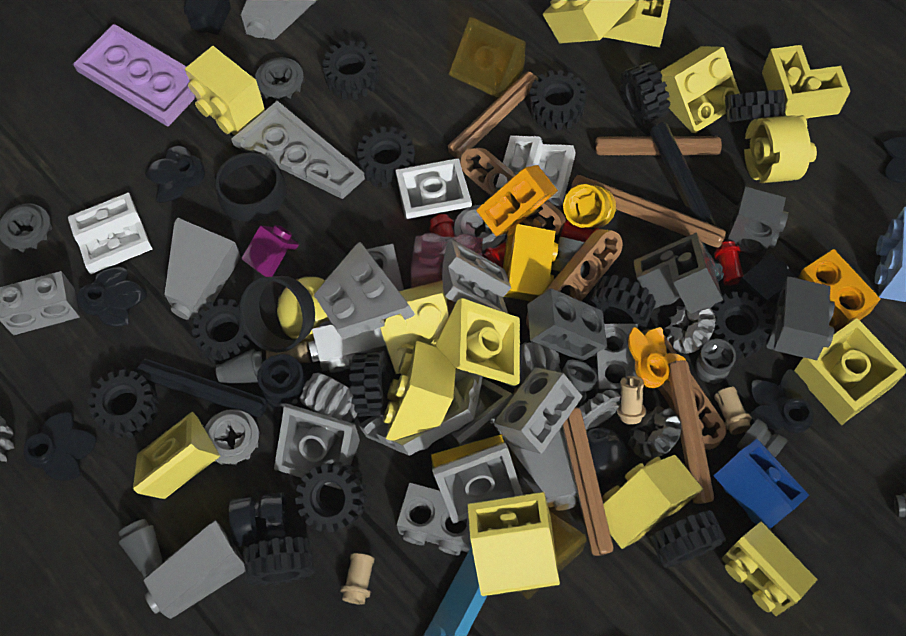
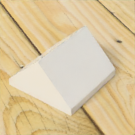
(433, 188)

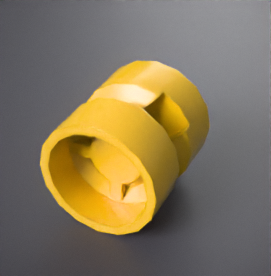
(589, 206)

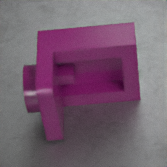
(268, 249)

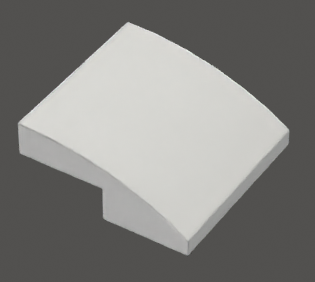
(553, 160)
(109, 233)

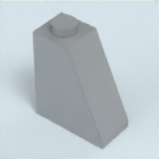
(271, 17)
(197, 268)
(547, 471)
(194, 572)

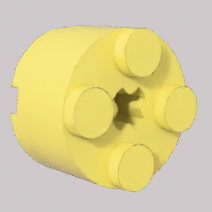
(779, 148)

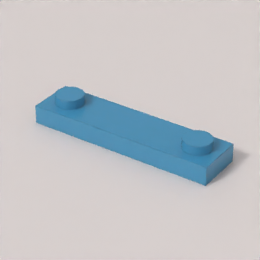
(459, 604)

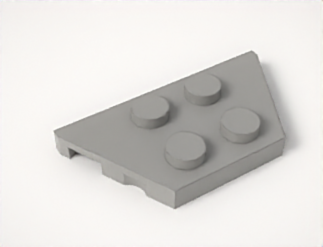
(360, 295)
(460, 412)

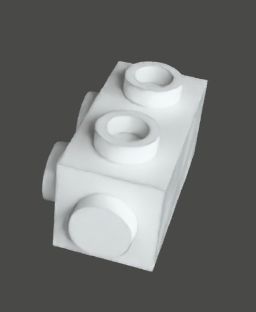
(336, 353)

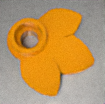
(651, 356)

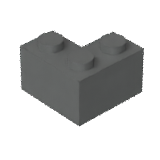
(680, 271)
(802, 319)

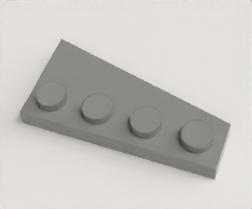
(299, 151)

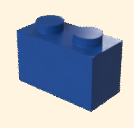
(761, 485)

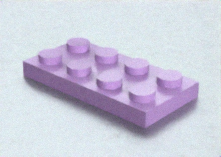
(137, 74)

